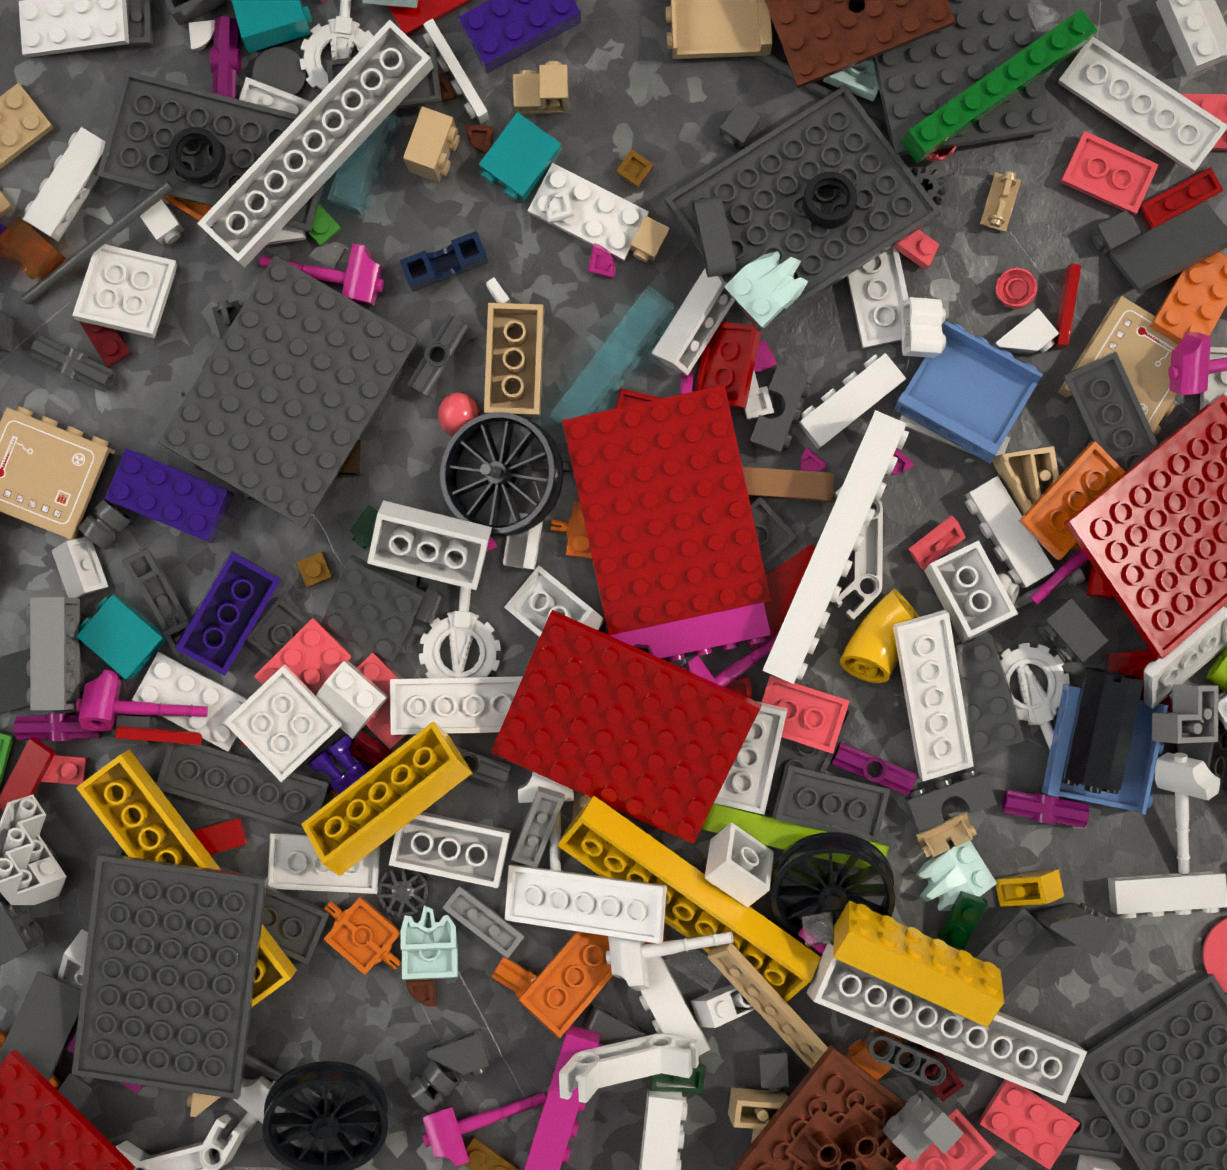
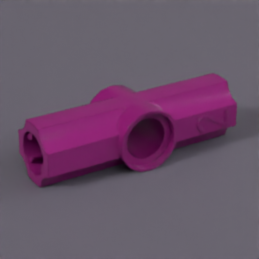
(226, 57)
(52, 727)
(889, 775)
(1045, 808)

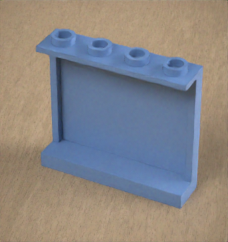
(969, 392)
(1140, 763)

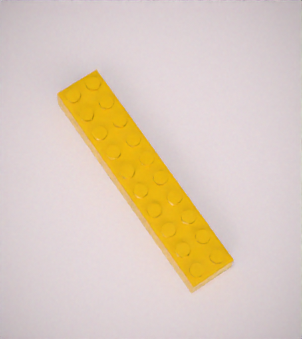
(153, 830)
(694, 906)

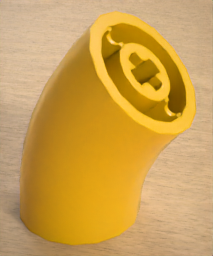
(872, 648)

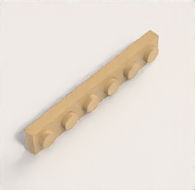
(768, 1003)

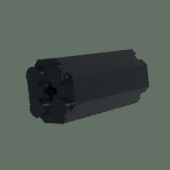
(1102, 730)

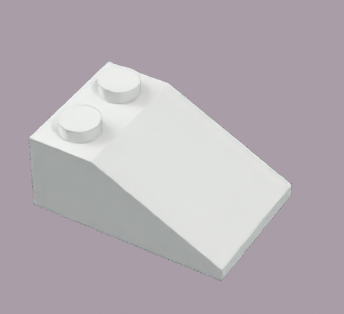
(543, 594)

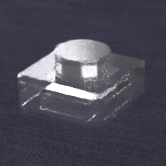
(818, 929)

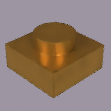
(634, 169)
(314, 569)

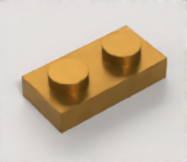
(486, 1158)

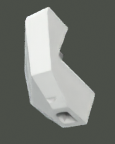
(26, 864)

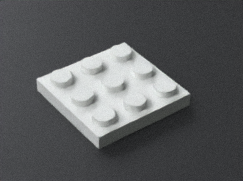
(125, 290)
(283, 723)

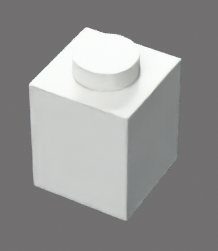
(162, 223)

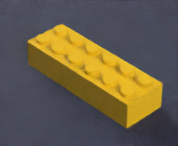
(386, 799)
(918, 963)

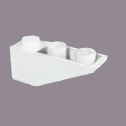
(720, 1007)

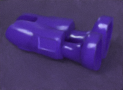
(341, 752)

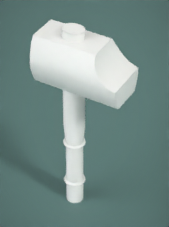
(1186, 779)
(526, 795)
(629, 956)
(252, 1100)

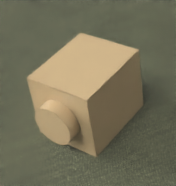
(649, 240)

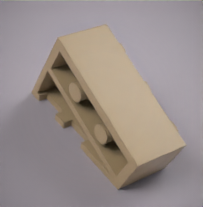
(1027, 474)

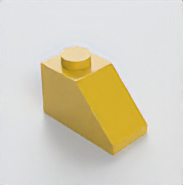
(1029, 888)

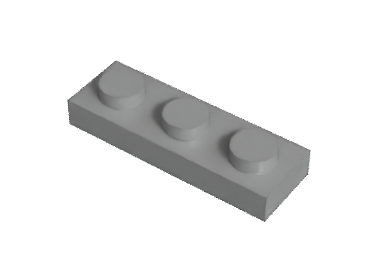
(537, 826)
(483, 921)

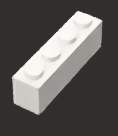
(67, 186)
(694, 324)
(850, 401)
(1012, 540)
(1167, 893)
(669, 1006)

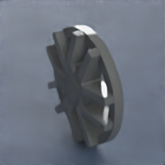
(402, 892)

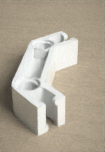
(866, 562)
(627, 1062)
(190, 1157)

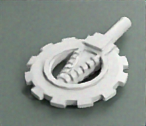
(341, 34)
(461, 628)
(1037, 705)

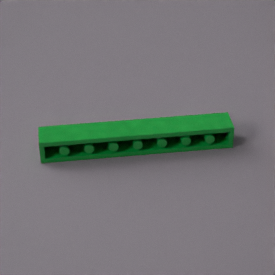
(999, 86)

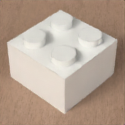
(739, 865)

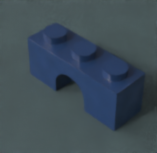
(430, 268)

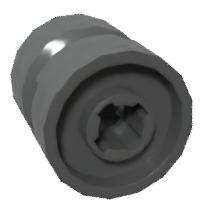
(104, 524)
(442, 1082)

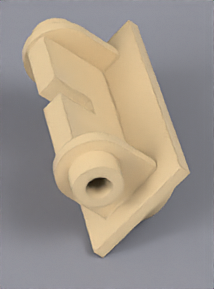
(1000, 201)
(934, 840)

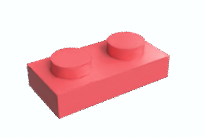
(918, 248)
(937, 542)
(67, 770)

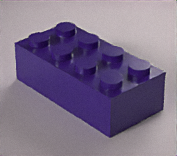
(511, 28)
(169, 495)
(227, 613)

